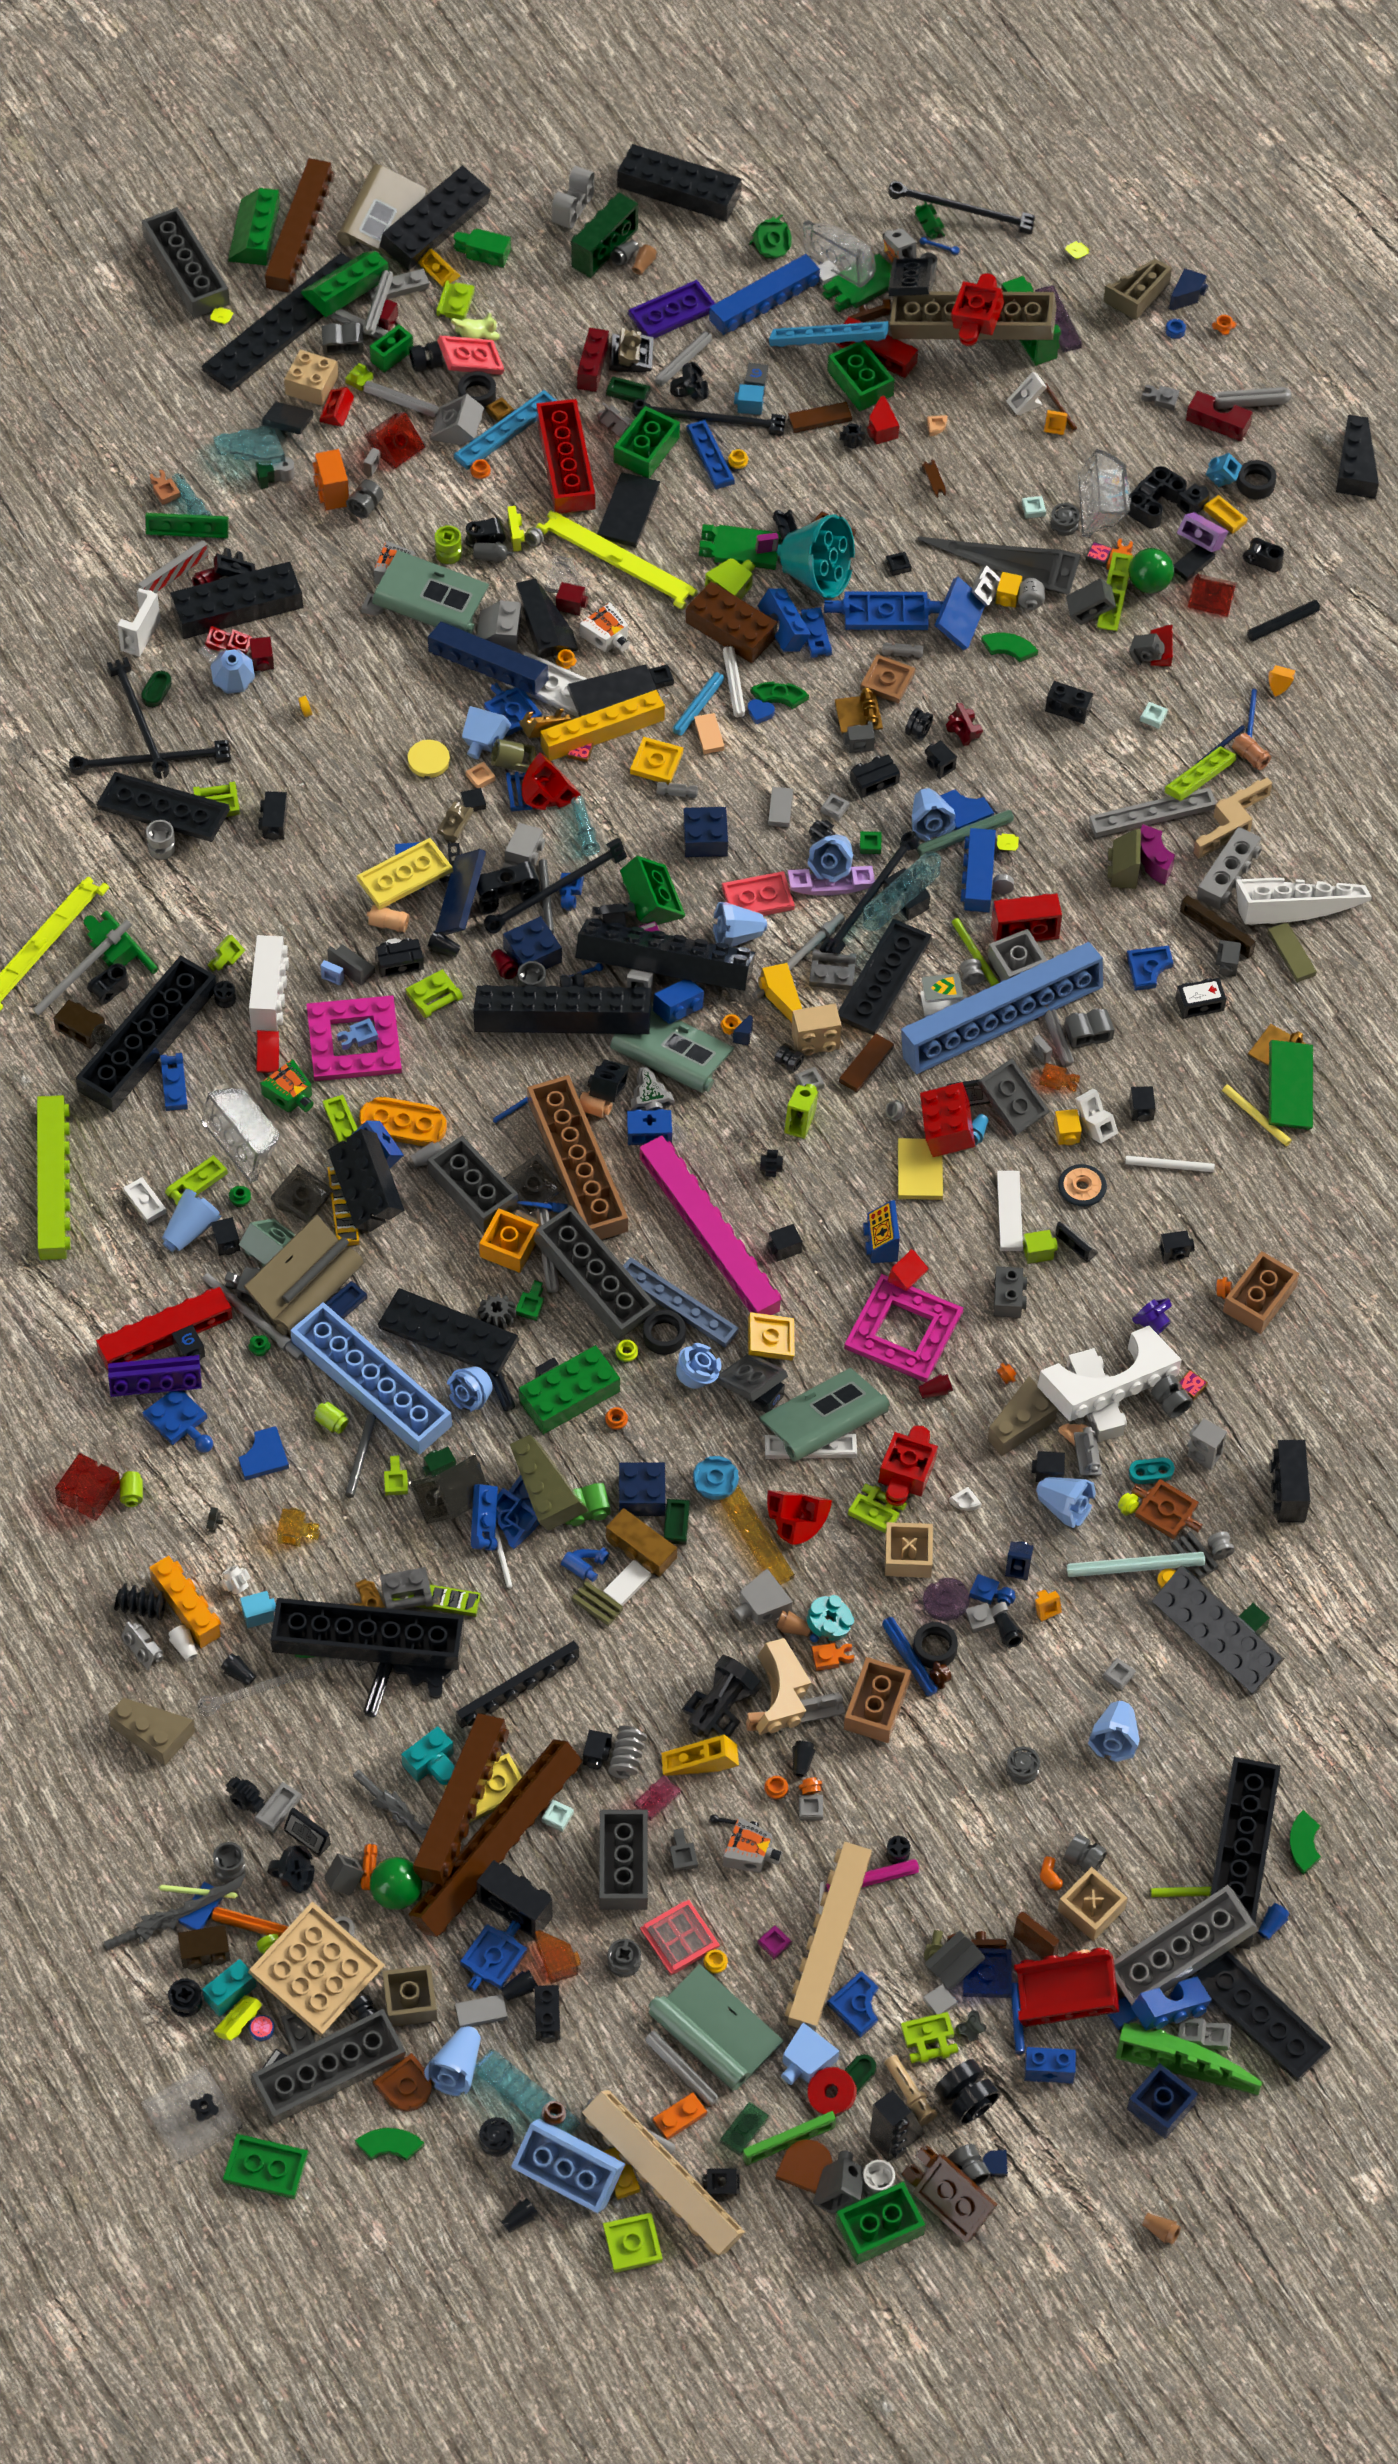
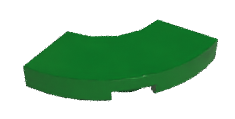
(1010, 645)
(780, 693)
(1302, 1842)
(389, 2141)

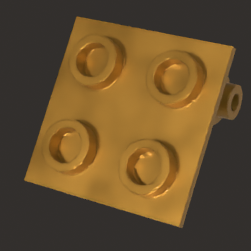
(858, 711)
(1261, 1048)

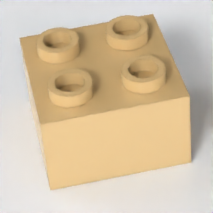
(311, 377)
(816, 1029)
(908, 1550)
(1092, 1904)

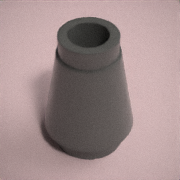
(622, 254)

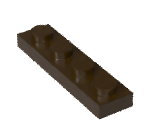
(1216, 925)

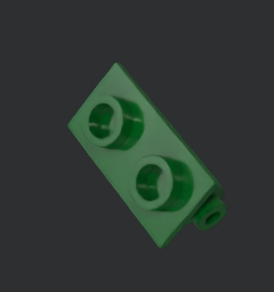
(934, 225)

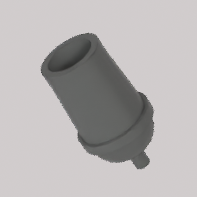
(491, 552)

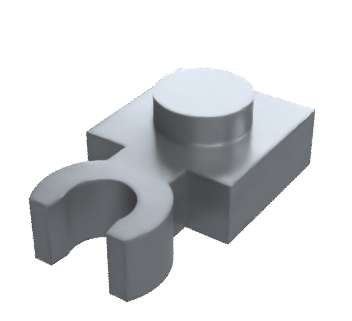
(1164, 397)

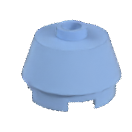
(697, 1366)
(470, 1388)

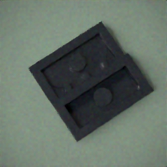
(645, 357)

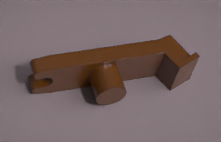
(870, 314)
(934, 478)
(981, 1942)

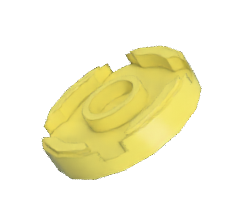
(428, 758)

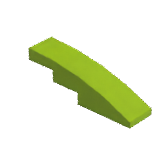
(1118, 580)

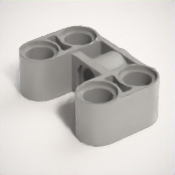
(569, 206)

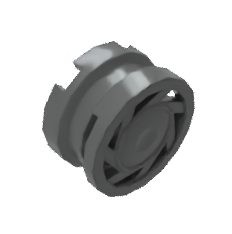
(1065, 519)
(1023, 1766)
(624, 1957)

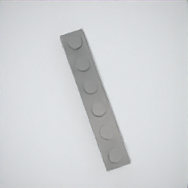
(1151, 812)

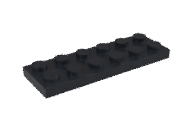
(151, 802)
(884, 977)
(448, 1331)
(1218, 1629)
(1262, 2015)

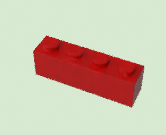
(891, 352)

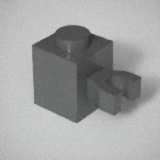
(237, 1282)

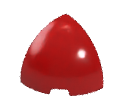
(546, 785)
(797, 1514)

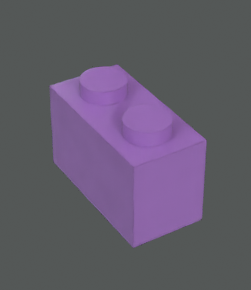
(1202, 532)

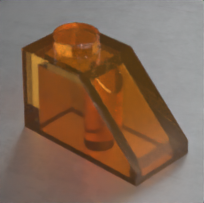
(557, 1957)

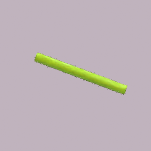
(974, 951)
(1180, 1892)

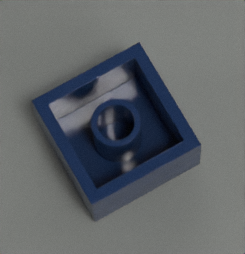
(705, 832)
(533, 943)
(642, 1488)
(1162, 2101)

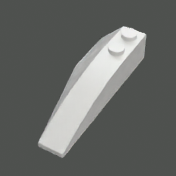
(1282, 902)

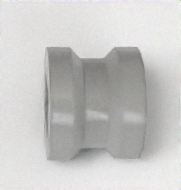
(972, 971)
(1221, 1545)

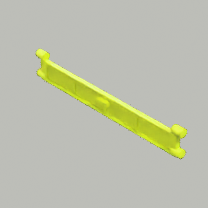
(619, 558)
(48, 934)

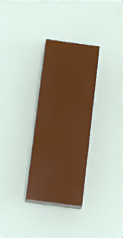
(820, 417)
(866, 1063)

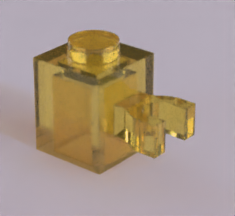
(294, 1526)

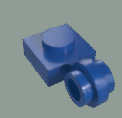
(568, 901)
(986, 1590)

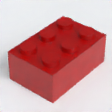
(1036, 913)
(947, 1119)

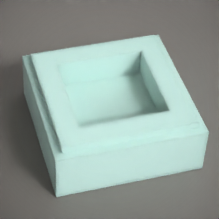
(1033, 507)
(1153, 715)
(557, 1815)

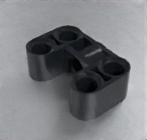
(1144, 498)
(492, 885)

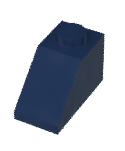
(1188, 289)
(1019, 1560)

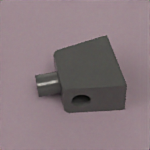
(839, 2184)

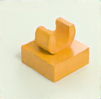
(1055, 422)
(1047, 1604)

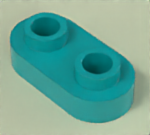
(1150, 1470)

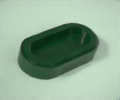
(156, 689)
(861, 2070)

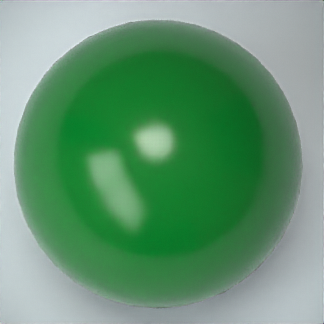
(1151, 570)
(395, 1883)

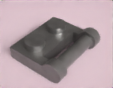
(832, 976)
(405, 1584)

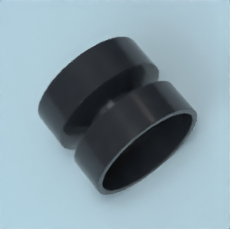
(967, 2092)

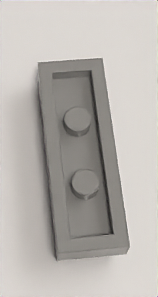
(405, 284)

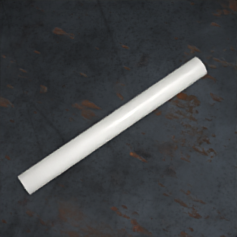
(1172, 1164)

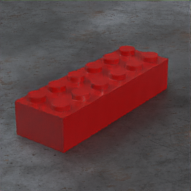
(565, 456)

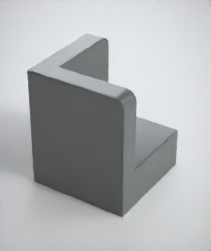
(344, 1874)

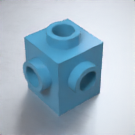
(1223, 469)

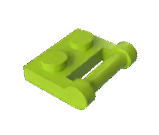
(231, 799)
(430, 989)

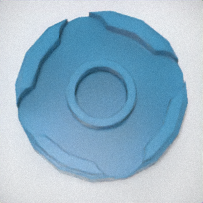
(715, 1478)

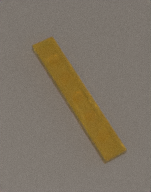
(756, 1536)

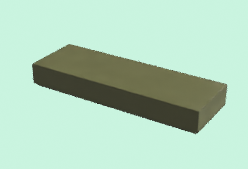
(1292, 952)

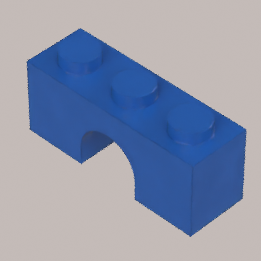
(792, 629)
(1157, 2011)

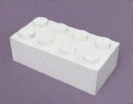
(268, 983)

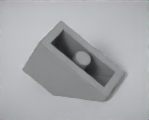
(640, 979)

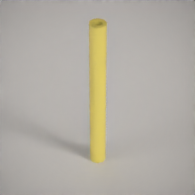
(1253, 1112)

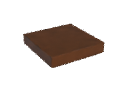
(1035, 1936)

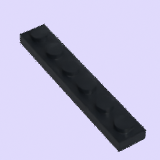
(523, 1681)

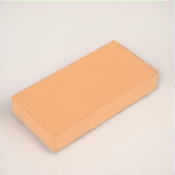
(709, 733)

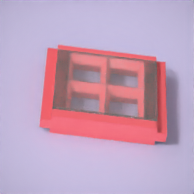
(679, 1937)

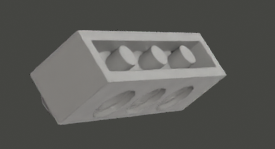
(1228, 867)

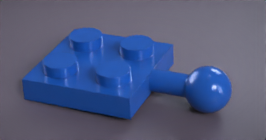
(178, 1416)

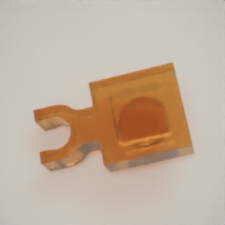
(1056, 1077)

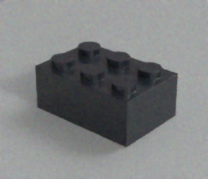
(1290, 1481)
(514, 1898)

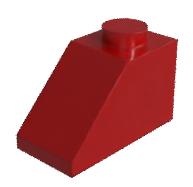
(883, 423)

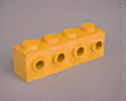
(185, 1602)

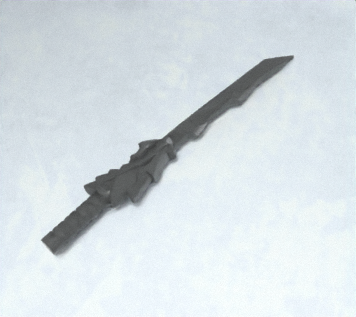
(393, 1802)
(169, 1918)

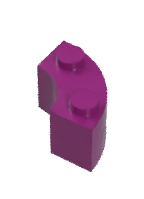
(1154, 855)

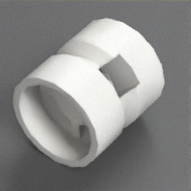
(877, 2177)

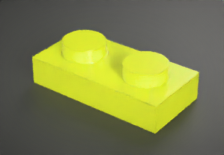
(514, 522)
(236, 2019)

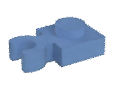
(360, 1033)

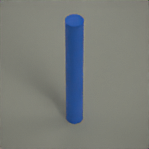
(1017, 2025)

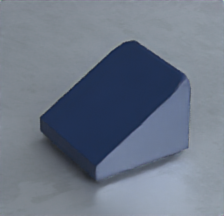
(743, 1032)

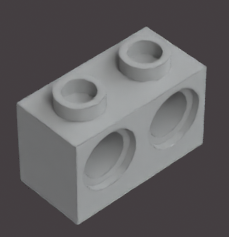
(1206, 1443)

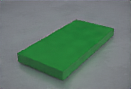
(1291, 1084)

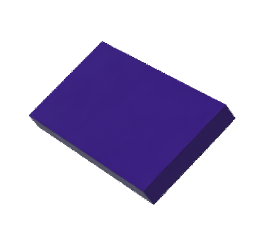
(672, 310)

